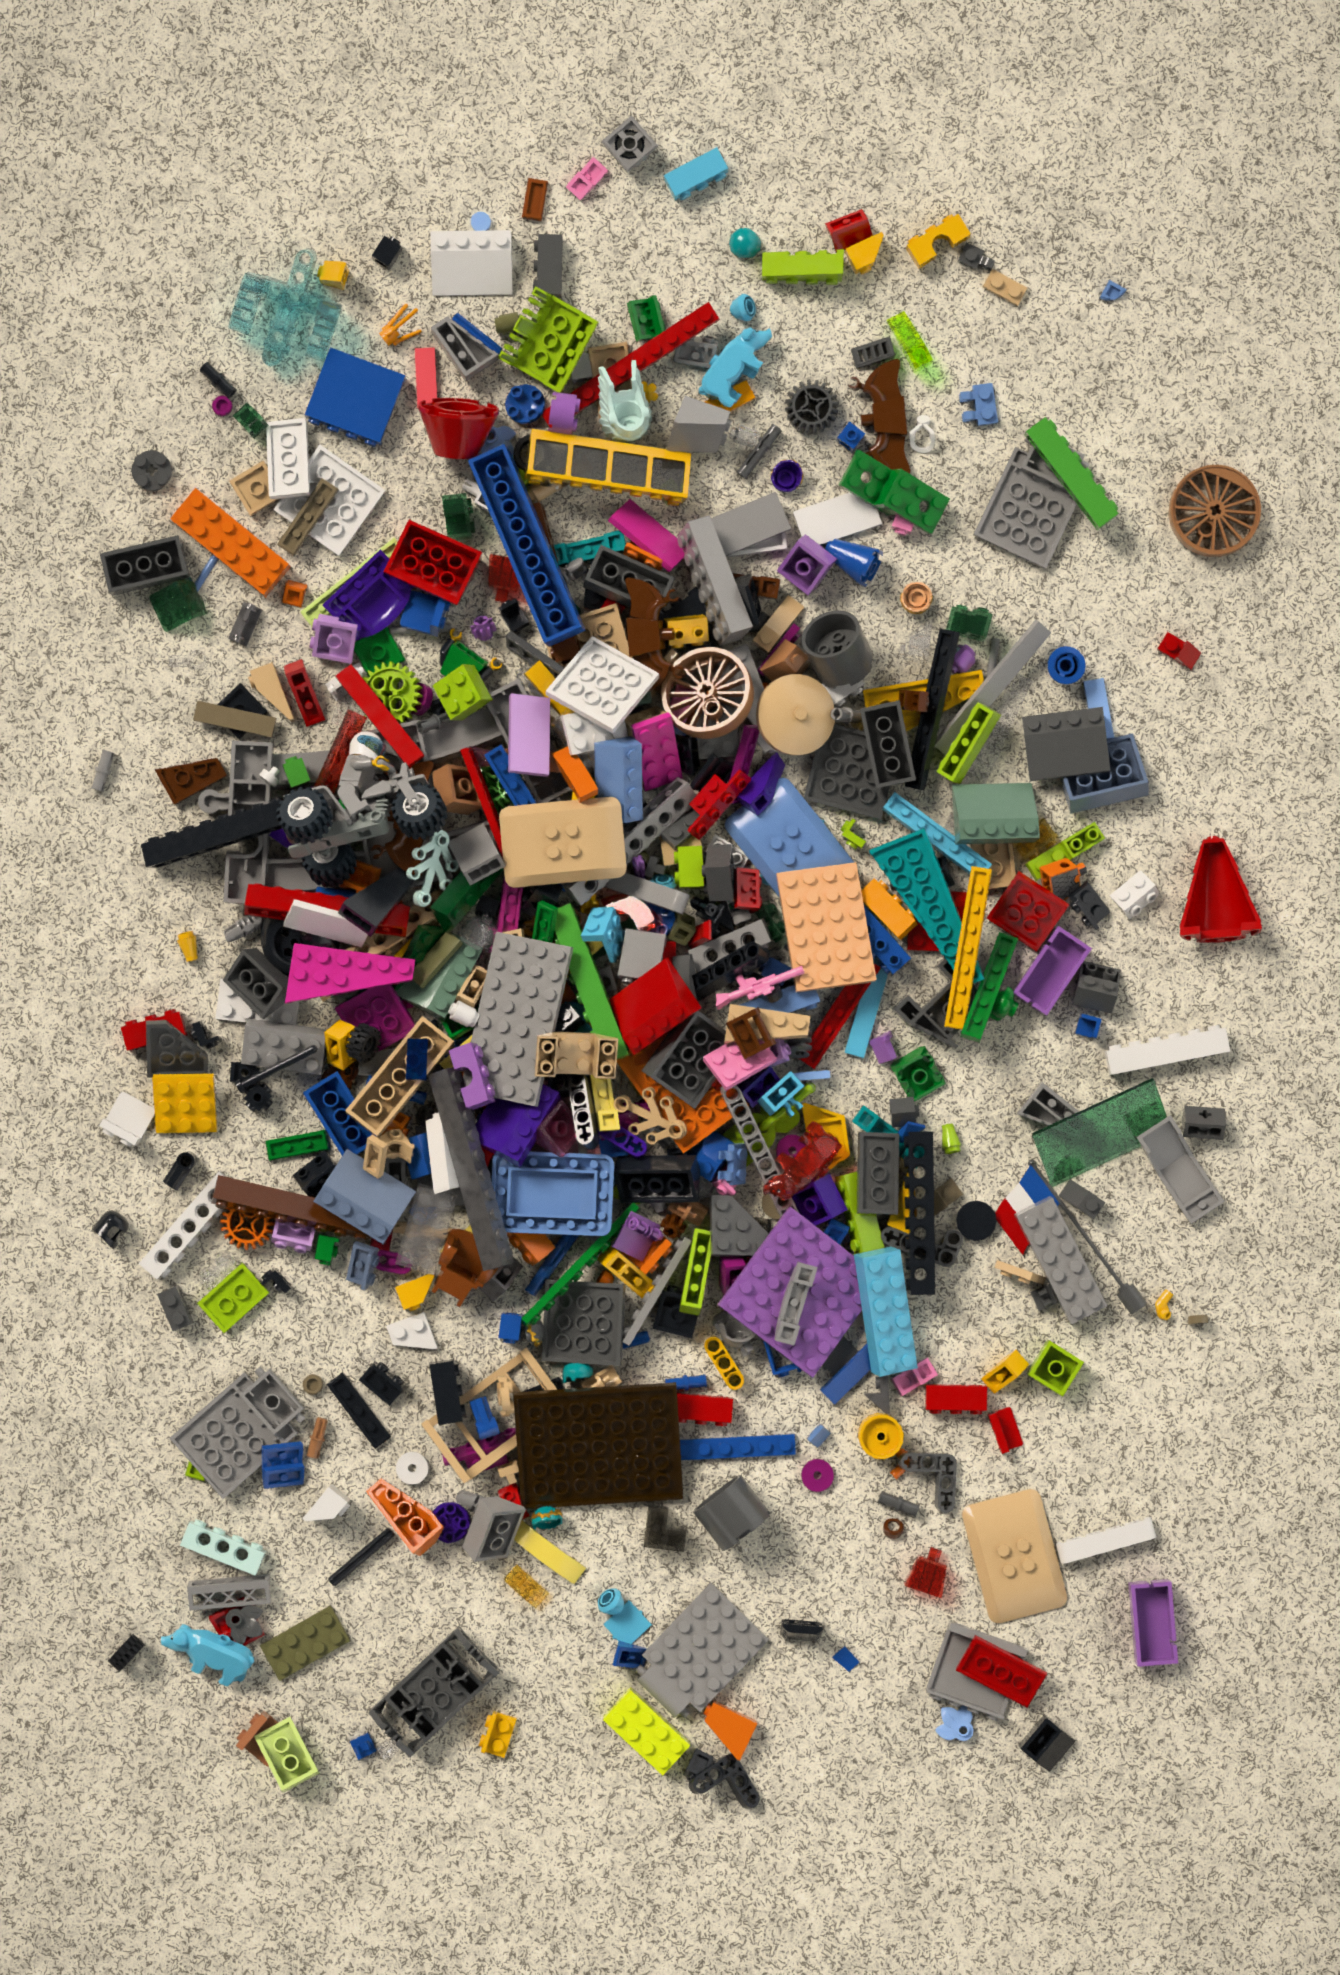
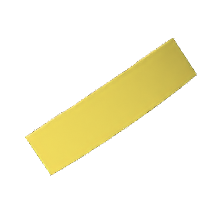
(603, 1099)
(548, 1553)

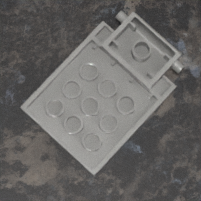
(1027, 509)
(230, 1431)
(699, 1653)

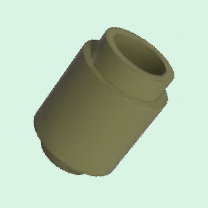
(506, 322)

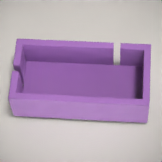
(1051, 970)
(1153, 1622)

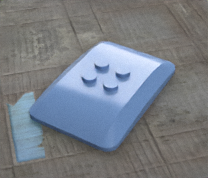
(785, 836)
(555, 1194)

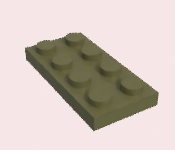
(305, 1643)

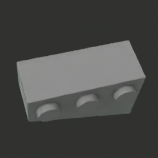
(463, 350)
(1046, 1106)

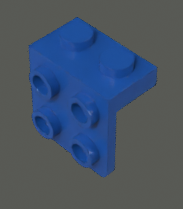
(425, 613)

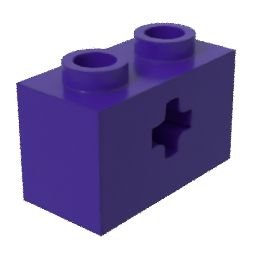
(757, 1085)

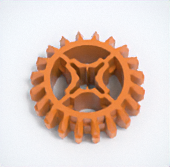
(253, 1230)

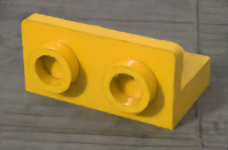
(498, 1734)

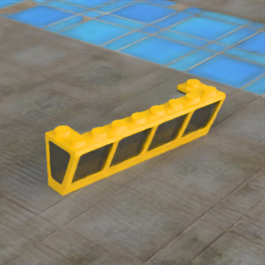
(608, 466)

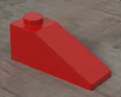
(304, 692)

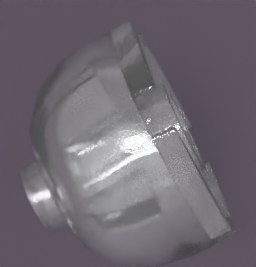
(478, 932)

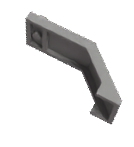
(1179, 1170)

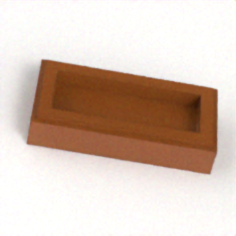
(535, 199)

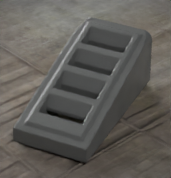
(878, 343)

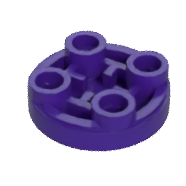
(454, 1519)

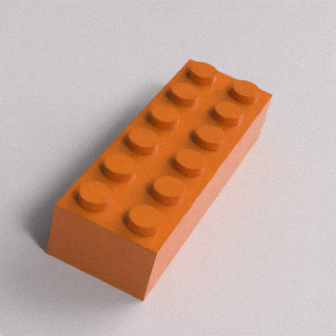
(230, 542)

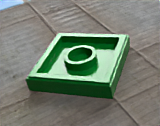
(378, 649)

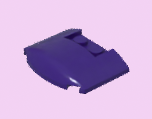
(370, 598)

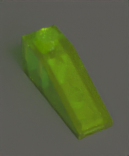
(910, 342)

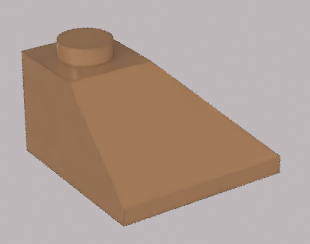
(785, 661)

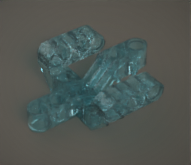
(257, 285)

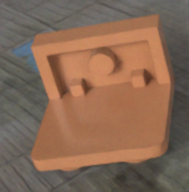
(246, 1738)

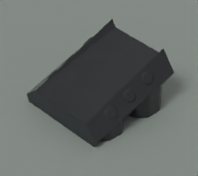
(801, 1630)

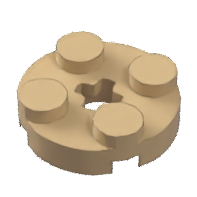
(504, 1400)

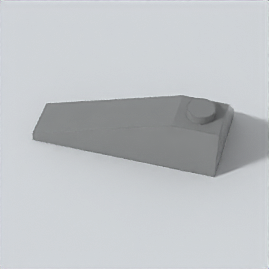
(745, 656)

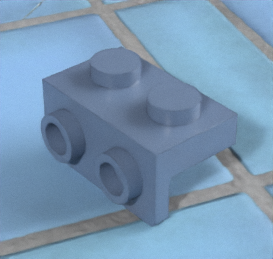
(362, 1265)

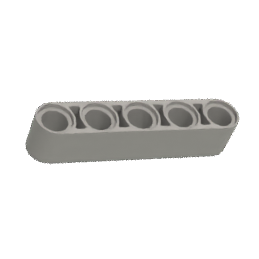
(649, 892)

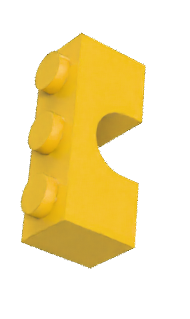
(952, 230)

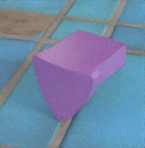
(883, 1048)

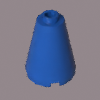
(855, 559)

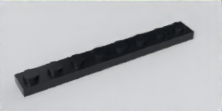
(930, 720)

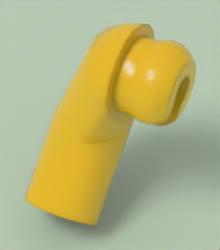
(1162, 1307)

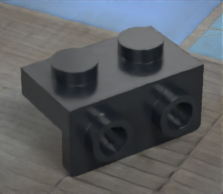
(382, 1382)

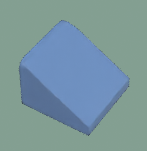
(818, 1435)

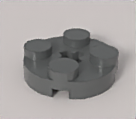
(143, 462)

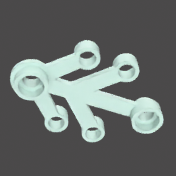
(432, 866)

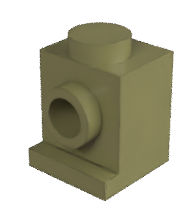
(682, 929)

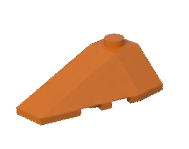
(410, 1519)

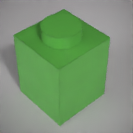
(295, 772)

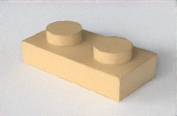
(1004, 287)

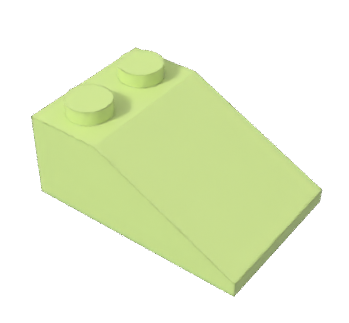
(286, 1754)

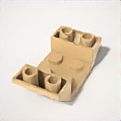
(576, 1054)

